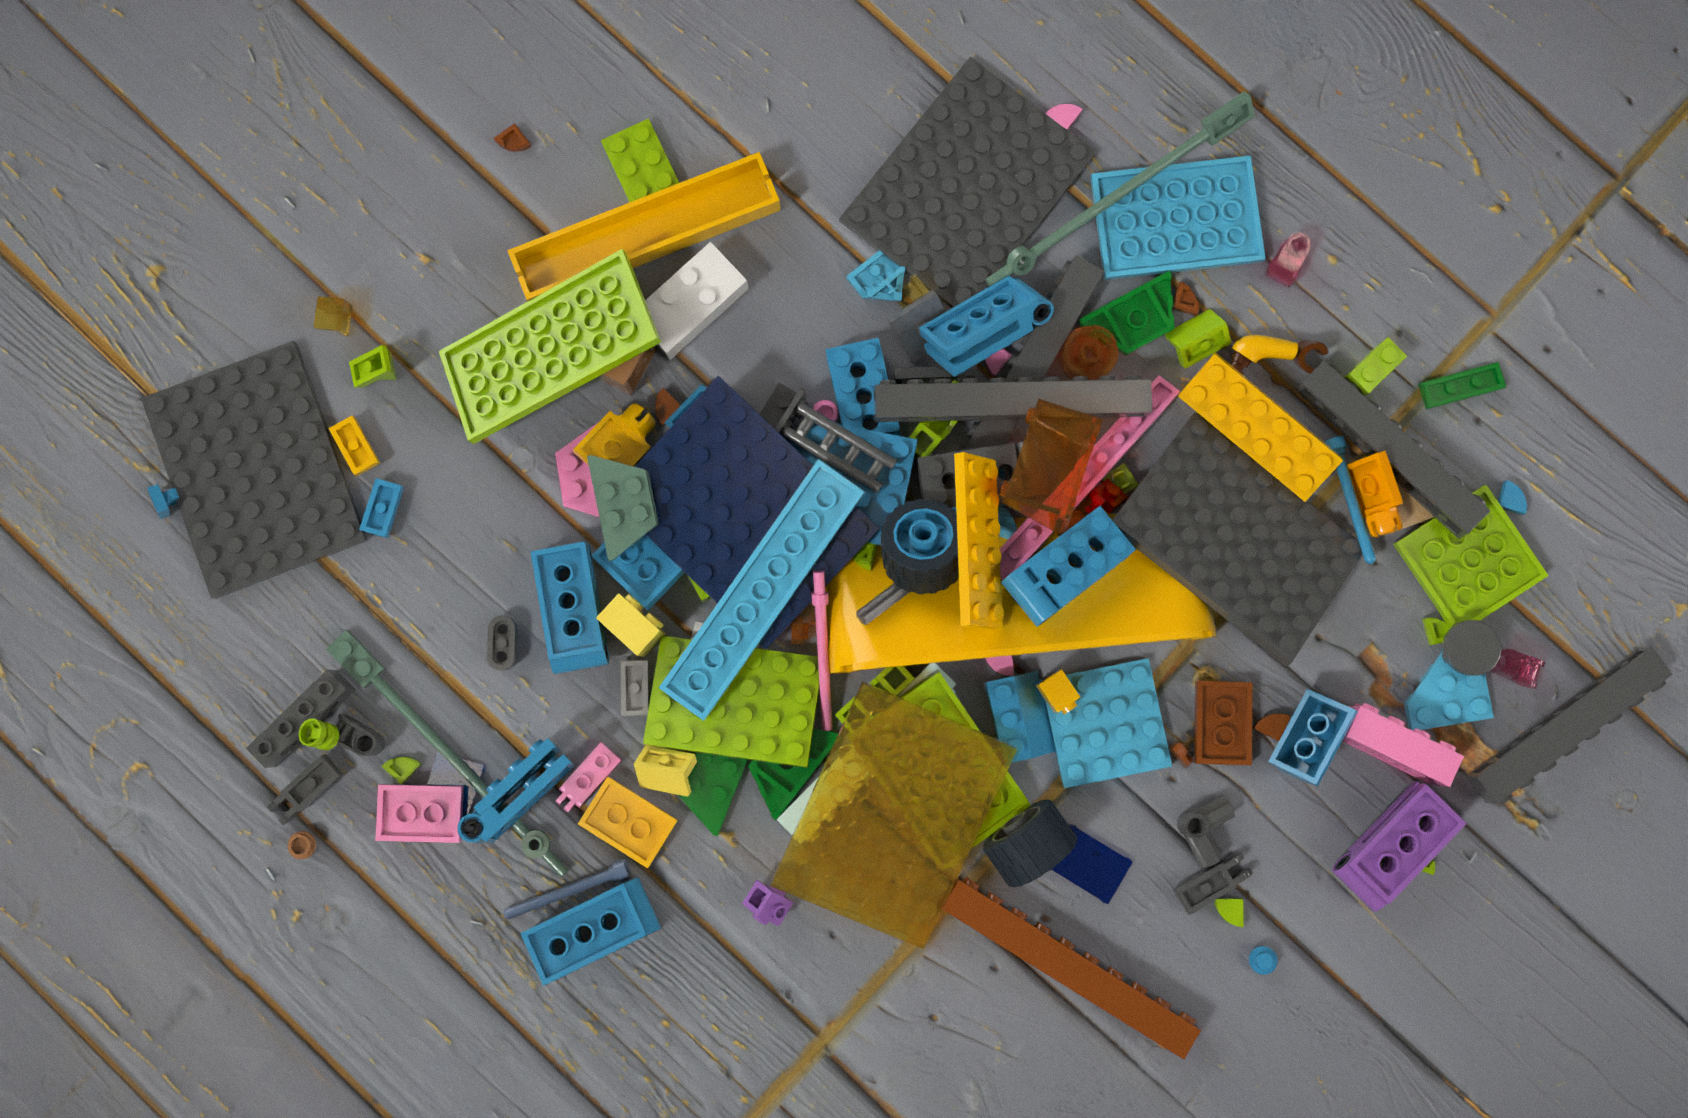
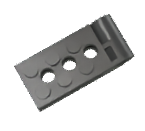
(936, 467)

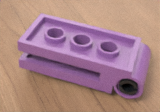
(1361, 865)

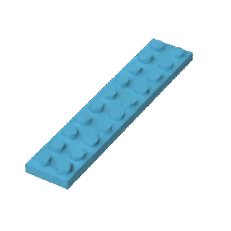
(762, 589)

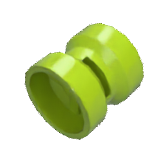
(318, 734)

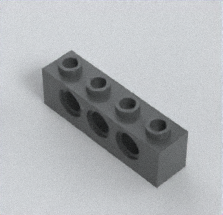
(315, 702)

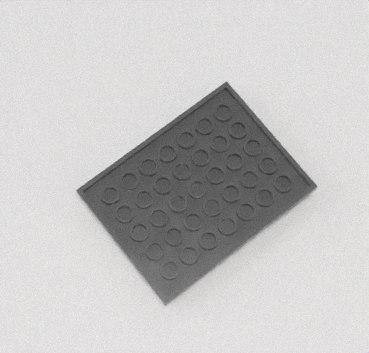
(967, 184)
(253, 469)
(1239, 539)

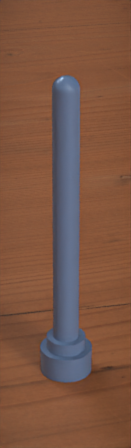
(617, 871)

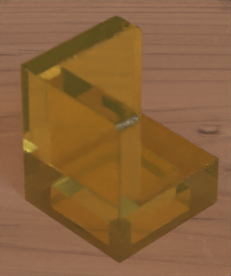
(912, 292)
(333, 315)

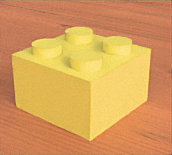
(631, 625)

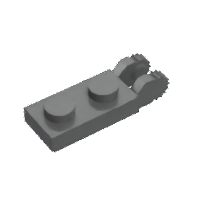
(306, 787)
(1211, 884)

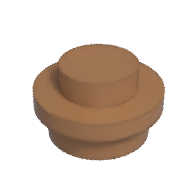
(302, 845)

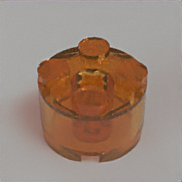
(1079, 343)

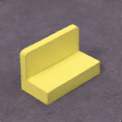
(664, 770)

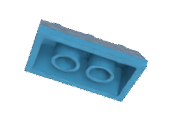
(1020, 715)
(1312, 737)

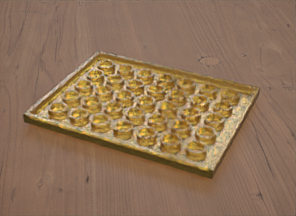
(893, 815)

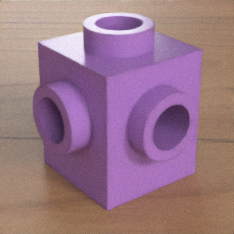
(767, 903)

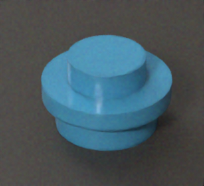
(1263, 960)

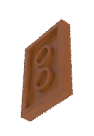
(1223, 723)

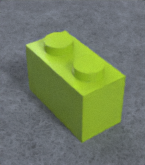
(1376, 366)

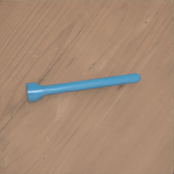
(1338, 444)

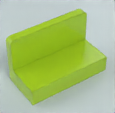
(1199, 337)

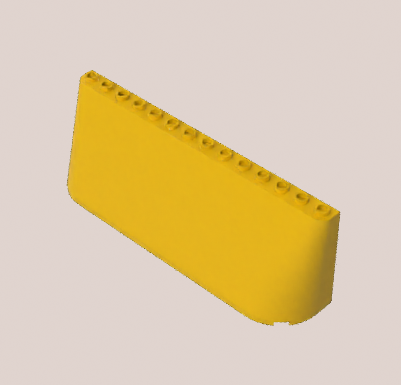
(1124, 607)

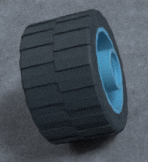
(921, 546)

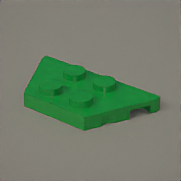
(1138, 315)
(782, 782)
(713, 788)

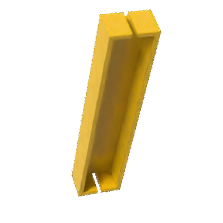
(651, 224)

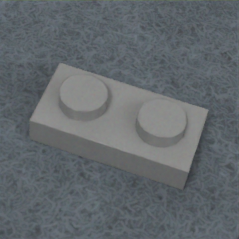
(634, 688)

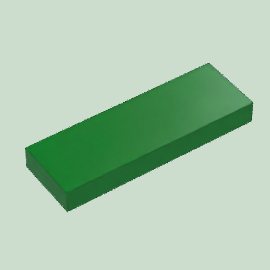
(1462, 385)

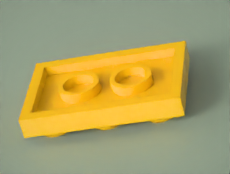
(628, 822)

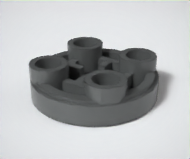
(1471, 647)

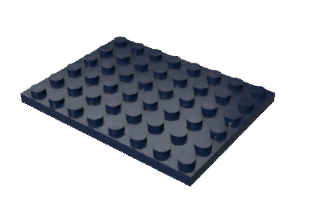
(722, 486)

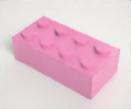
(1403, 747)

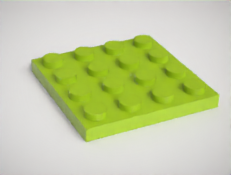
(1473, 573)

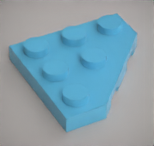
(1447, 698)

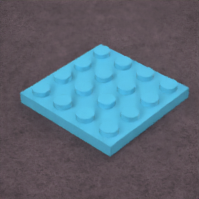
(1112, 728)

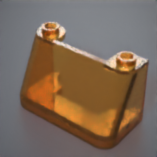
(1051, 464)

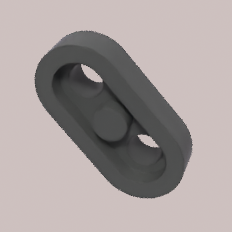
(502, 643)

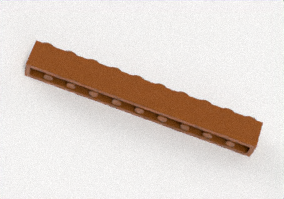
(1071, 968)

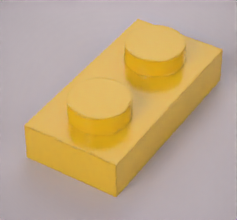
(354, 445)

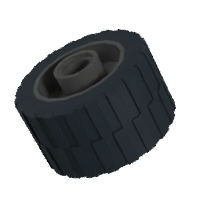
(1030, 843)

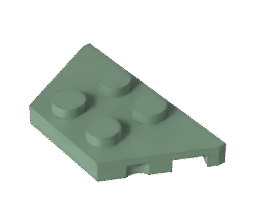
(623, 503)

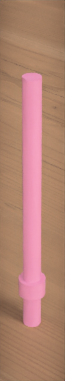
(820, 600)

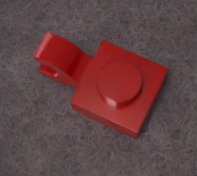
(1107, 496)

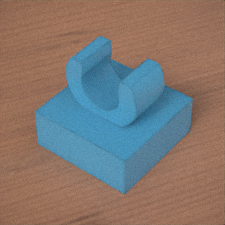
(162, 500)

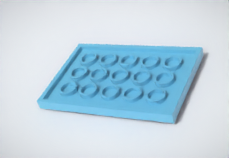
(1180, 219)

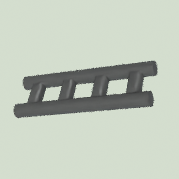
(844, 465)

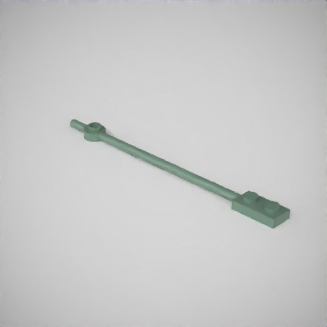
(1214, 127)
(367, 670)

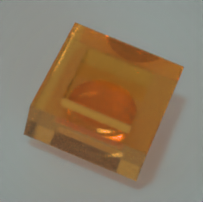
(799, 631)

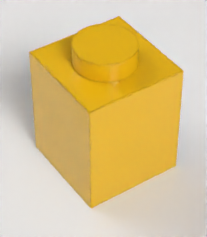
(1058, 692)

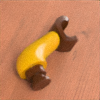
(1256, 347)

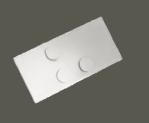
(694, 298)

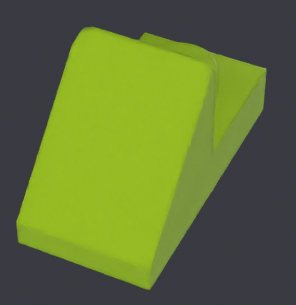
(372, 367)

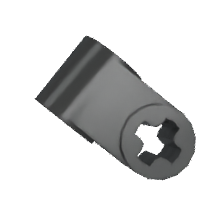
(353, 734)

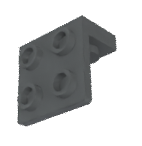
(783, 407)

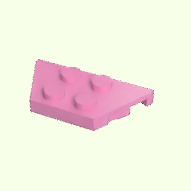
(576, 479)

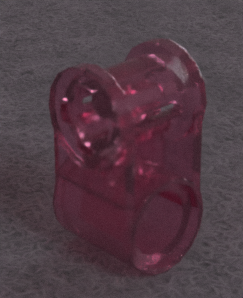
(1287, 263)
(1519, 668)

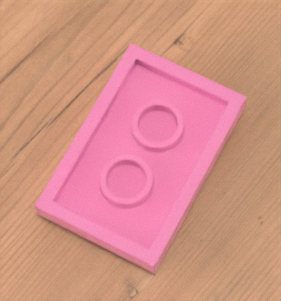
(419, 813)

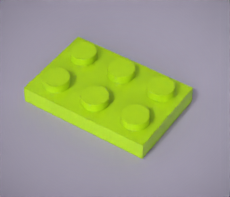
(639, 160)

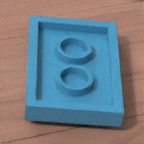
(641, 570)

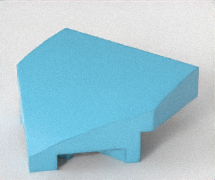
(878, 279)

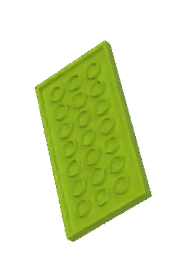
(549, 346)

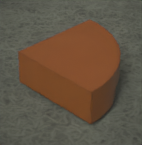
(512, 139)
(1185, 300)
(665, 406)
(1272, 725)
(1181, 754)

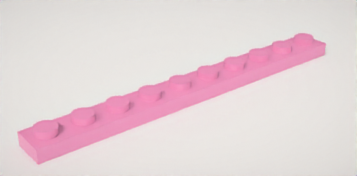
(1104, 457)

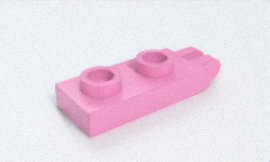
(588, 776)

